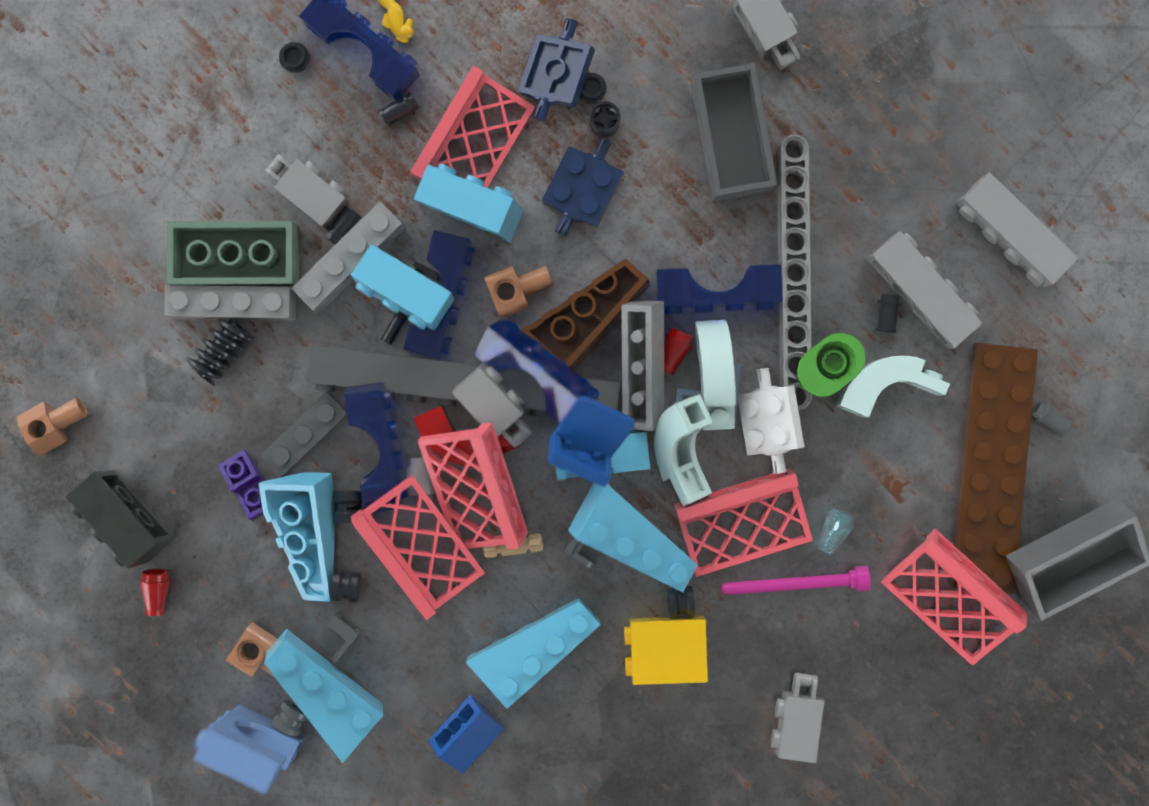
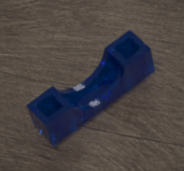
(390, 70)
(449, 256)
(759, 287)
(510, 347)
(369, 410)

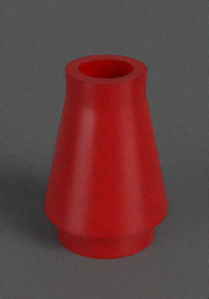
(676, 347)
(154, 590)

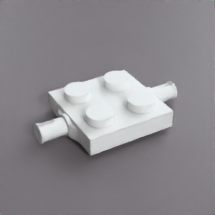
(770, 420)

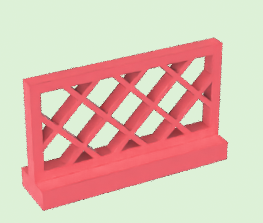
(454, 118)
(497, 481)
(735, 497)
(395, 562)
(969, 577)

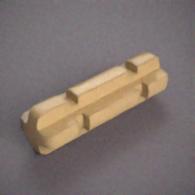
(533, 543)

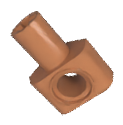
(523, 284)
(55, 423)
(245, 662)

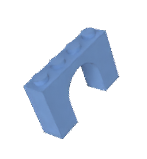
(246, 748)

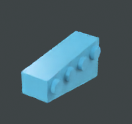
(626, 535)
(525, 656)
(326, 696)

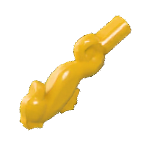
(394, 21)

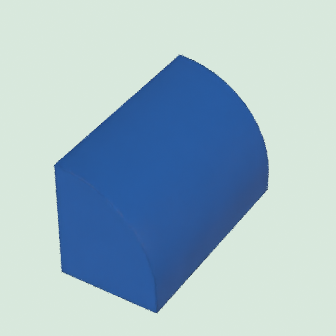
(466, 734)

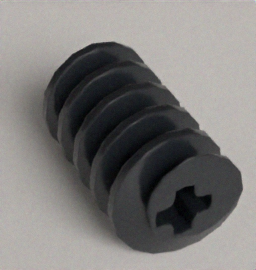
(219, 350)

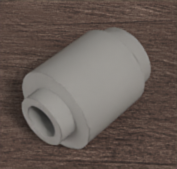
(418, 469)

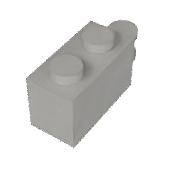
(769, 29)
(308, 191)
(492, 402)
(798, 721)

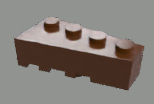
(588, 315)

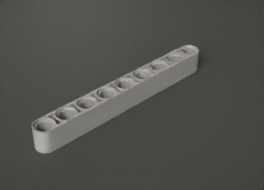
(801, 259)

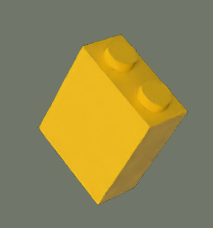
(666, 650)

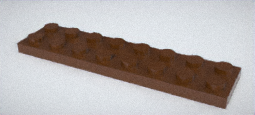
(995, 458)

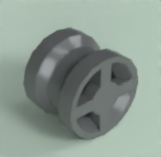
(289, 719)

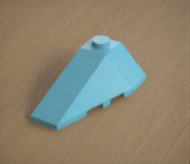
(304, 522)

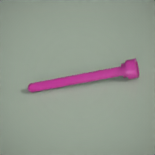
(857, 578)

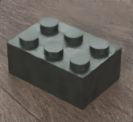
(118, 518)

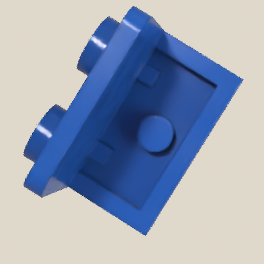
(589, 439)

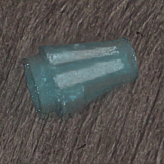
(835, 530)

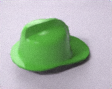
(831, 364)

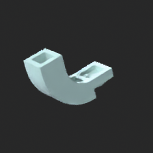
(716, 372)
(861, 393)
(676, 448)

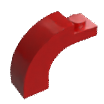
(438, 422)

